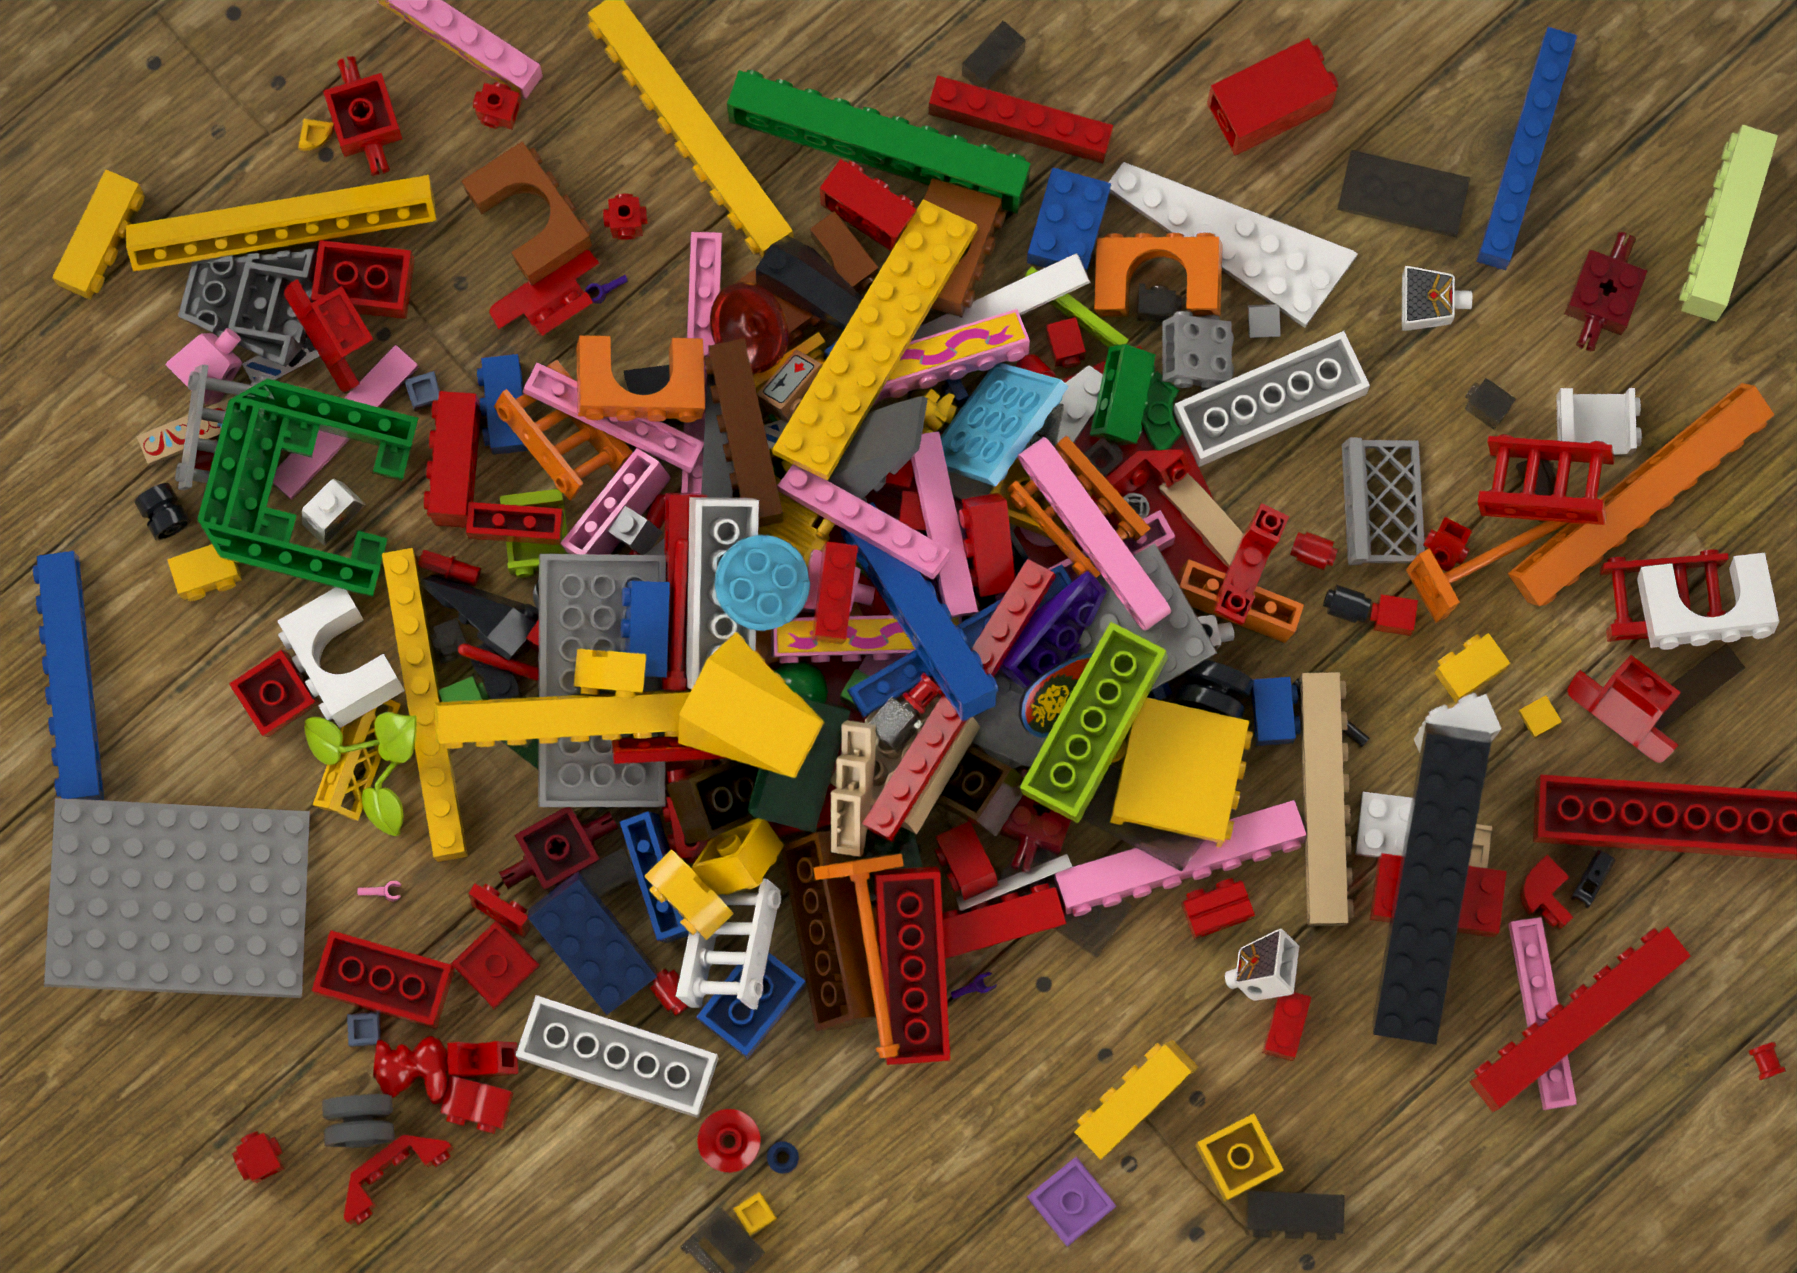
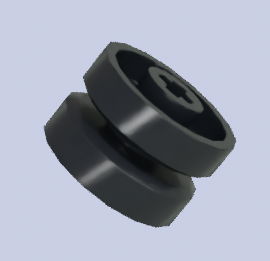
(1215, 689)

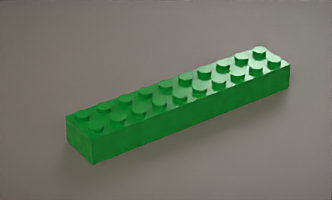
(875, 139)

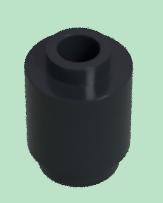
(1347, 604)

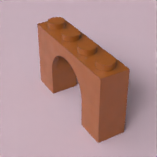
(518, 173)
(988, 215)
(846, 258)

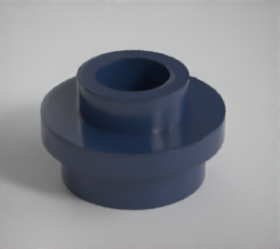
(782, 1147)

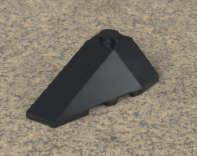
(807, 281)
(500, 621)

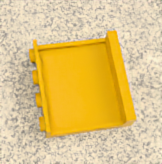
(1182, 771)

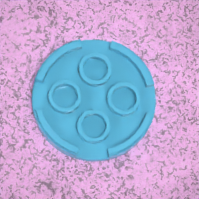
(762, 582)

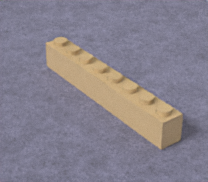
(1324, 799)

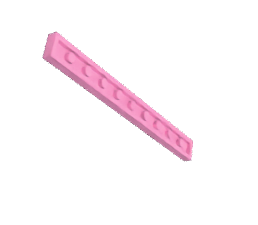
(703, 289)

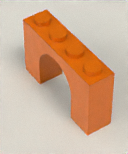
(1121, 256)
(603, 397)

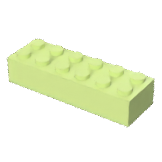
(1729, 222)

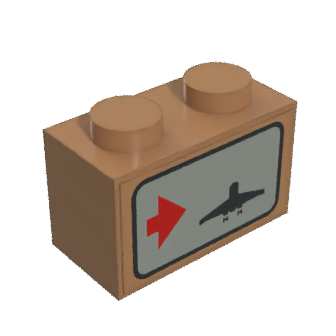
(789, 385)

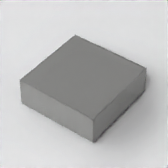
(1264, 320)

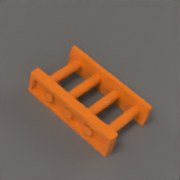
(567, 480)
(1108, 502)

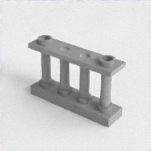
(198, 382)

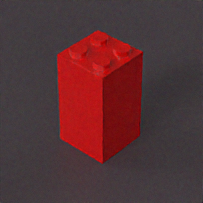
(1272, 96)

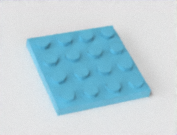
(999, 422)

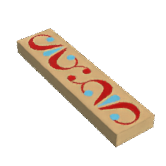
(170, 438)

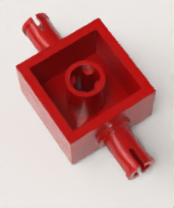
(367, 133)

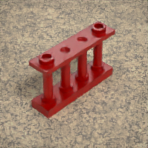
(1543, 507)
(1623, 626)

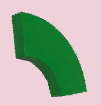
(1158, 415)

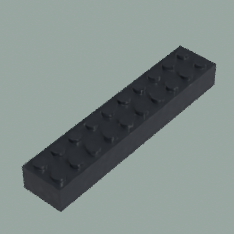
(1431, 883)

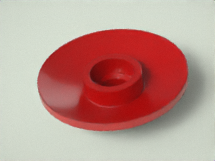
(723, 1124)

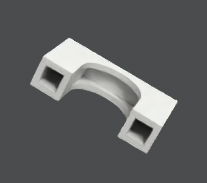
(1673, 624)
(343, 695)

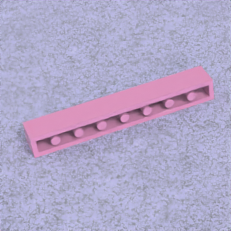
(1137, 872)

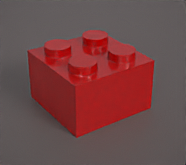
(274, 693)

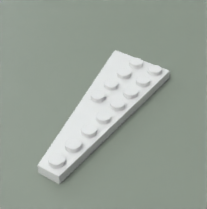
(1258, 252)

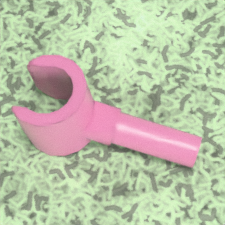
(381, 891)

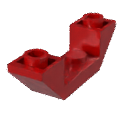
(1165, 465)
(1248, 562)
(358, 1201)

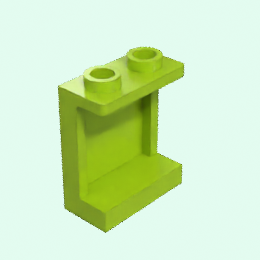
(524, 557)

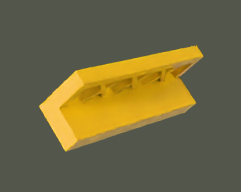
(339, 775)

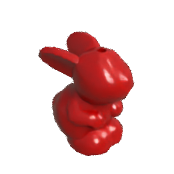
(400, 1067)

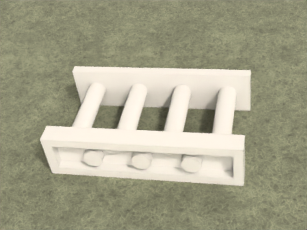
(700, 954)

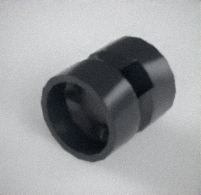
(163, 513)

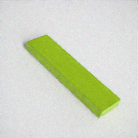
(1086, 319)

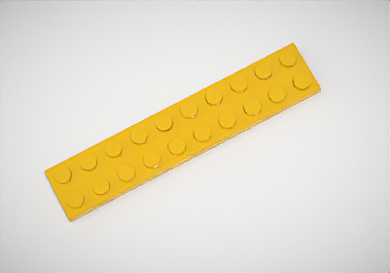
(874, 340)

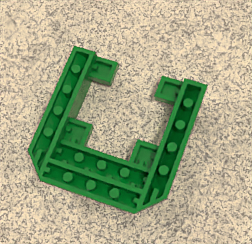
(245, 462)

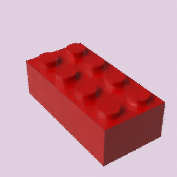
(454, 458)
(1480, 905)
(383, 979)

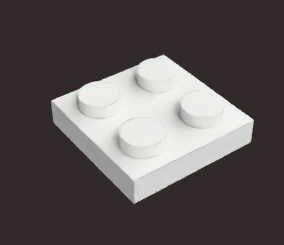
(1382, 824)

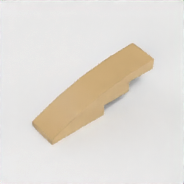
(1205, 517)
(853, 788)

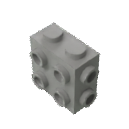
(1197, 350)

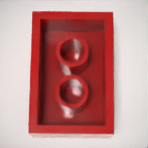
(866, 203)
(372, 277)

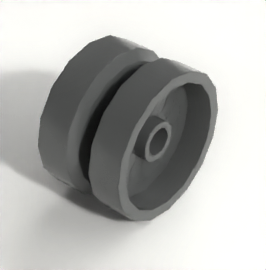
(358, 1125)

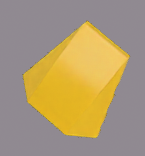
(747, 712)

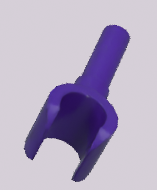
(604, 289)
(978, 985)

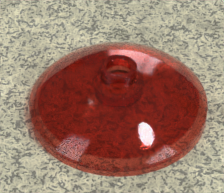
(751, 314)

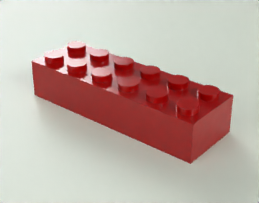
(913, 962)

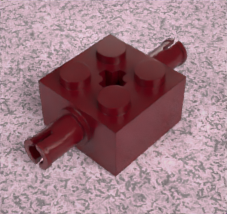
(1615, 275)
(1034, 831)
(538, 845)

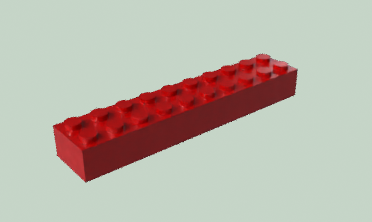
(1665, 817)

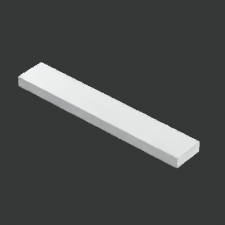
(1021, 295)

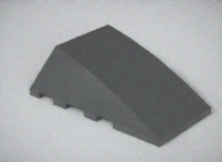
(250, 300)
(881, 446)

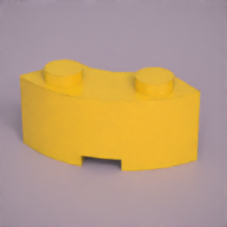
(610, 672)
(687, 893)

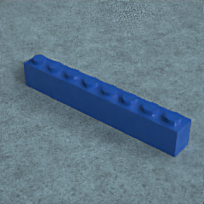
(1526, 148)
(929, 629)
(69, 676)

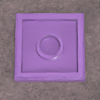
(1071, 1201)

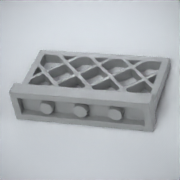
(1357, 496)

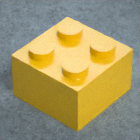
(738, 857)
(1239, 1157)

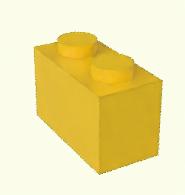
(202, 572)
(1471, 667)

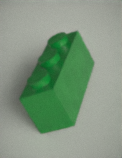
(1123, 394)

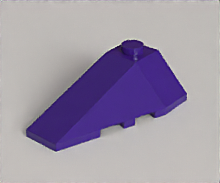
(1054, 630)

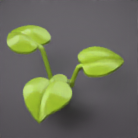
(396, 743)

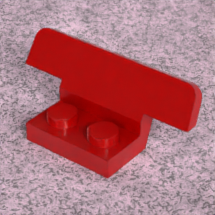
(550, 299)
(332, 328)
(1630, 705)

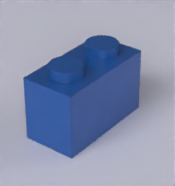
(1274, 711)

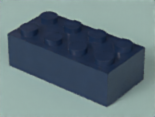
(592, 943)

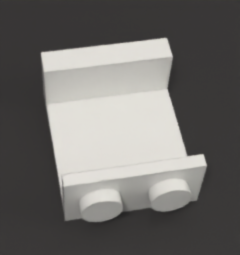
(1599, 418)

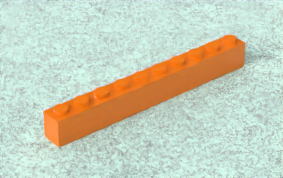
(1642, 494)

